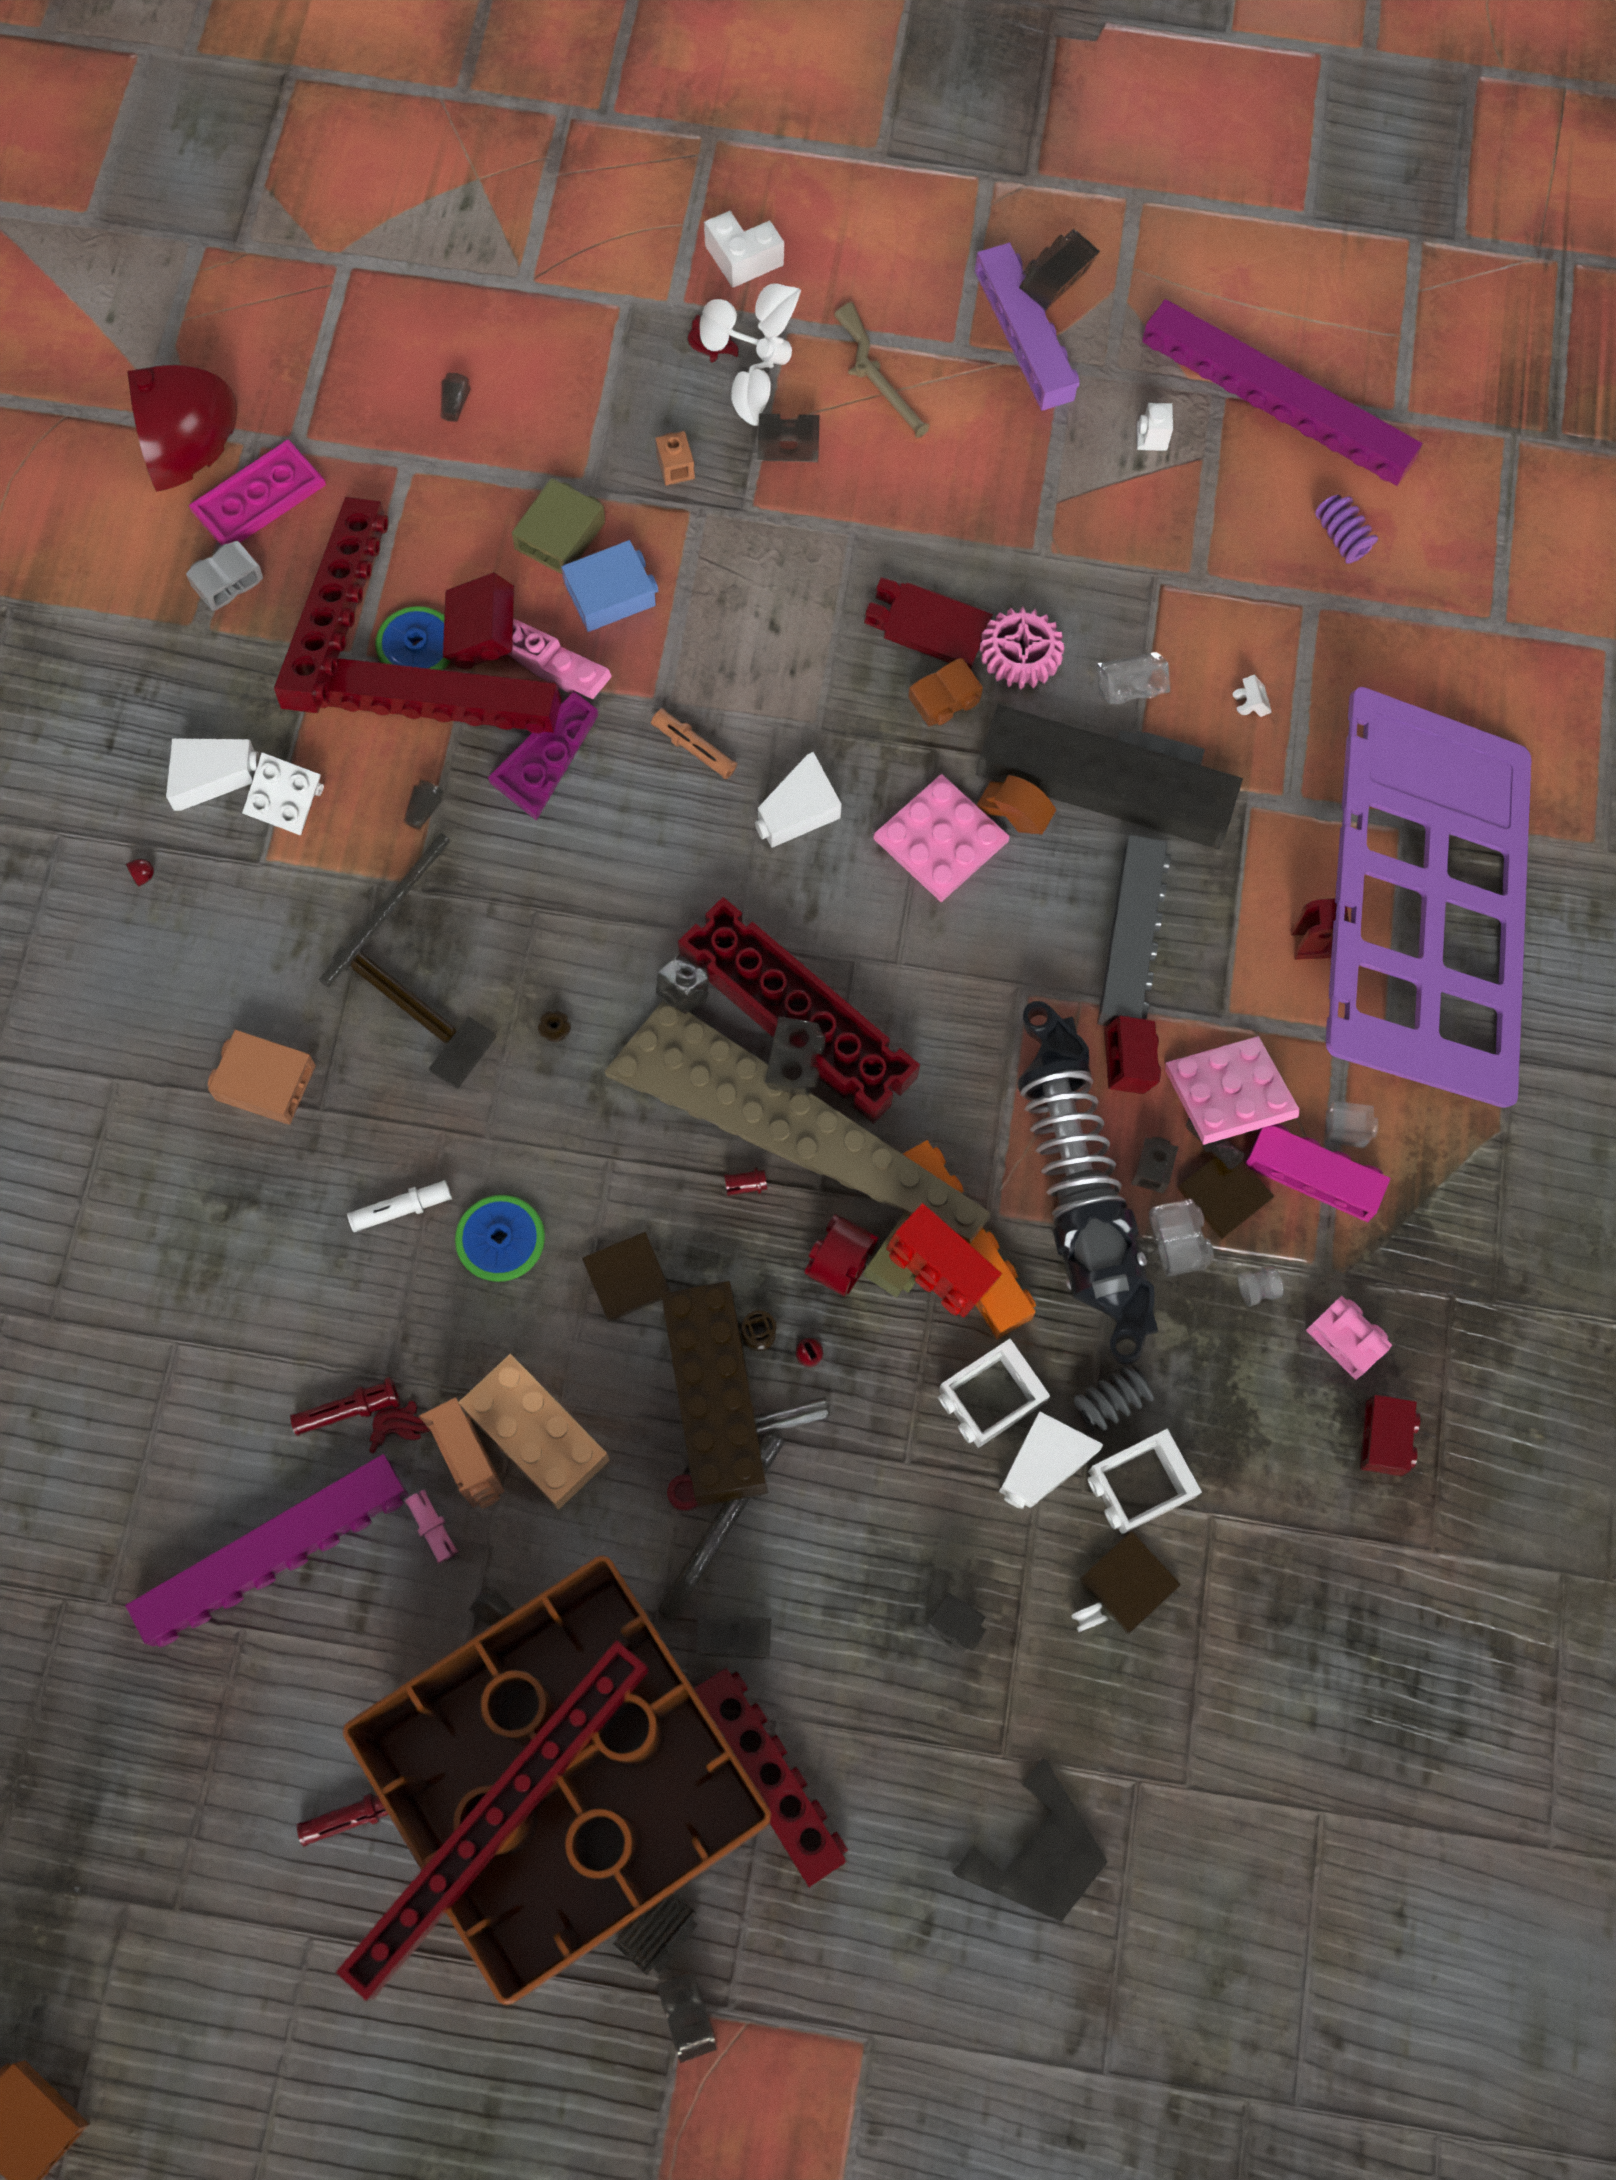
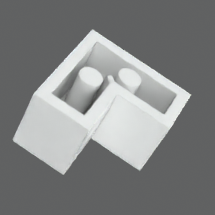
(743, 253)

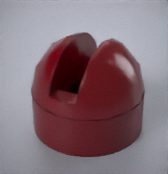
(140, 870)
(802, 1353)

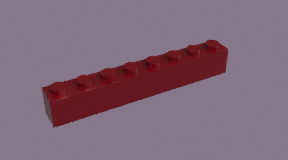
(444, 695)

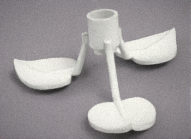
(773, 309)

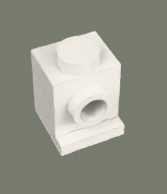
(1155, 427)

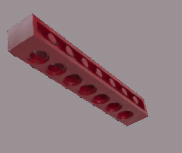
(331, 605)

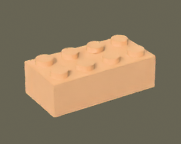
(534, 1431)

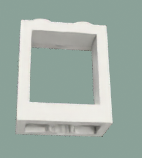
(1022, 1375)
(1174, 1466)

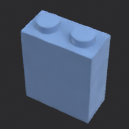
(609, 585)

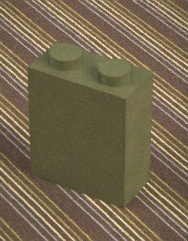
(558, 525)

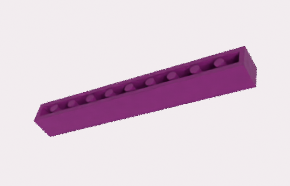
(1281, 392)

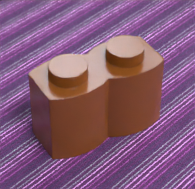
(945, 692)

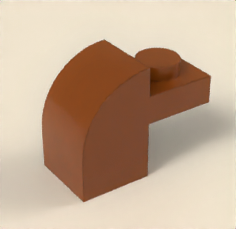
(1020, 802)

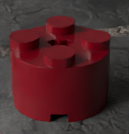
(841, 1255)

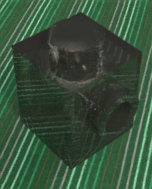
(1155, 1164)

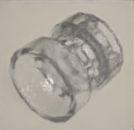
(1260, 1285)

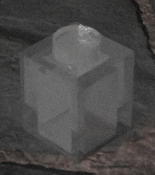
(1350, 1124)

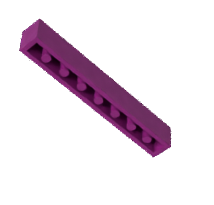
(266, 1552)

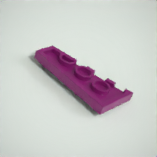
(541, 760)

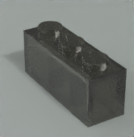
(1058, 268)

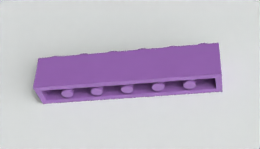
(1026, 328)

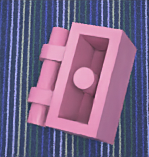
(1350, 1337)

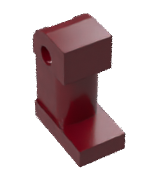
(1317, 925)

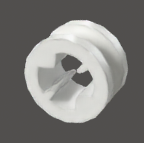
(1089, 1617)

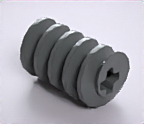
(1112, 1397)

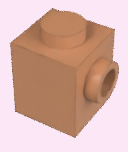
(674, 458)

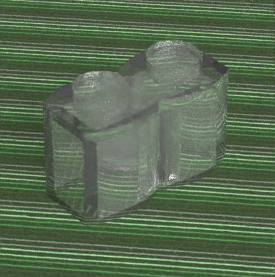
(1180, 1237)

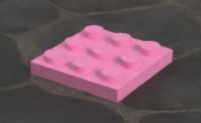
(941, 837)
(1231, 1090)

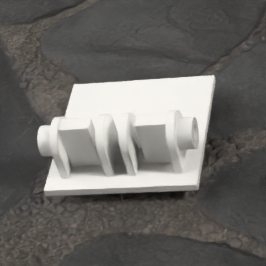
(282, 793)

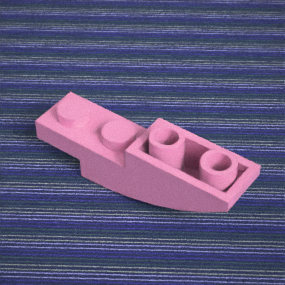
(556, 664)

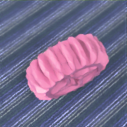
(1005, 654)

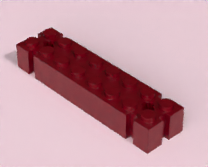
(774, 984)

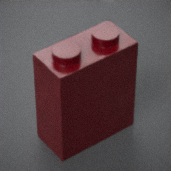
(478, 621)

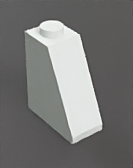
(208, 769)
(798, 804)
(1046, 1460)

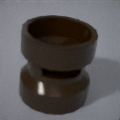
(758, 1337)

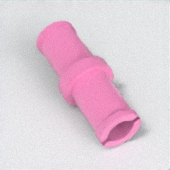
(431, 1526)

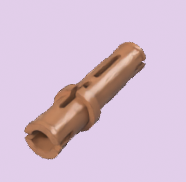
(666, 722)

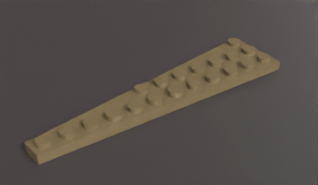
(723, 1083)

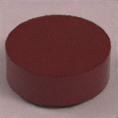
(681, 1493)

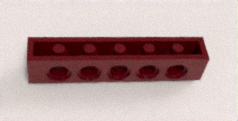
(810, 1864)

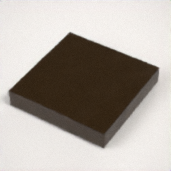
(1226, 1194)
(626, 1276)
(1129, 1582)

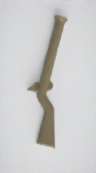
(851, 322)

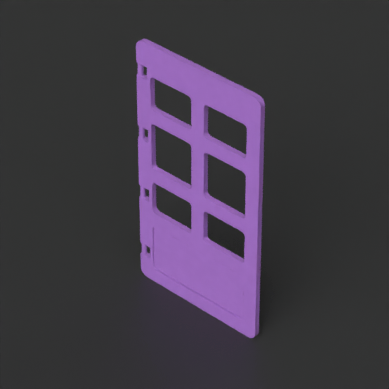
(1454, 785)

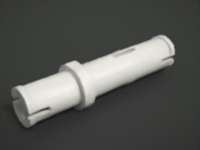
(399, 1206)

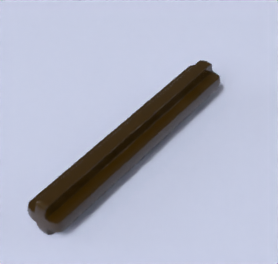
(403, 997)

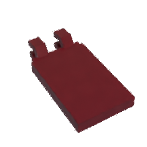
(928, 621)

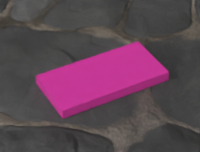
(257, 494)

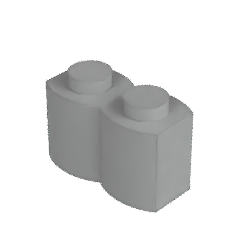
(224, 575)

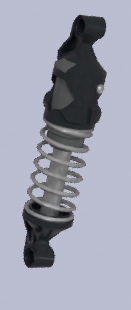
(1091, 1221)

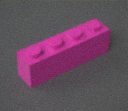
(1317, 1171)

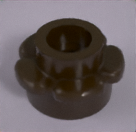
(554, 1034)

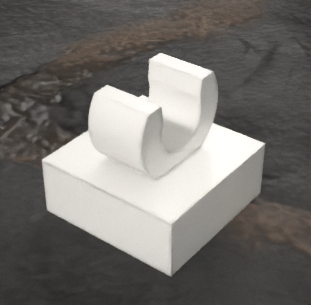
(1256, 697)

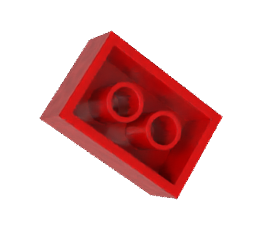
(942, 1261)

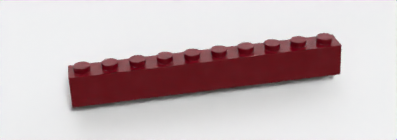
(491, 1822)

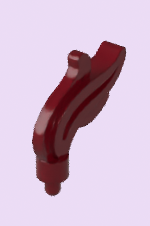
(695, 342)
(398, 1421)

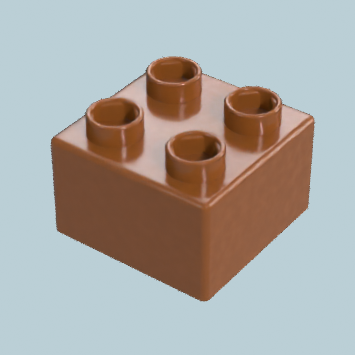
(618, 1829)

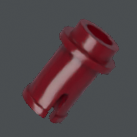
(746, 1182)

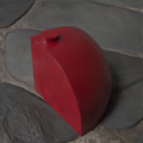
(180, 420)

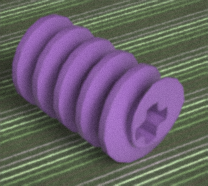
(1344, 528)

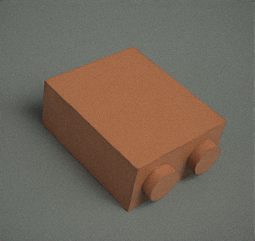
(261, 1077)

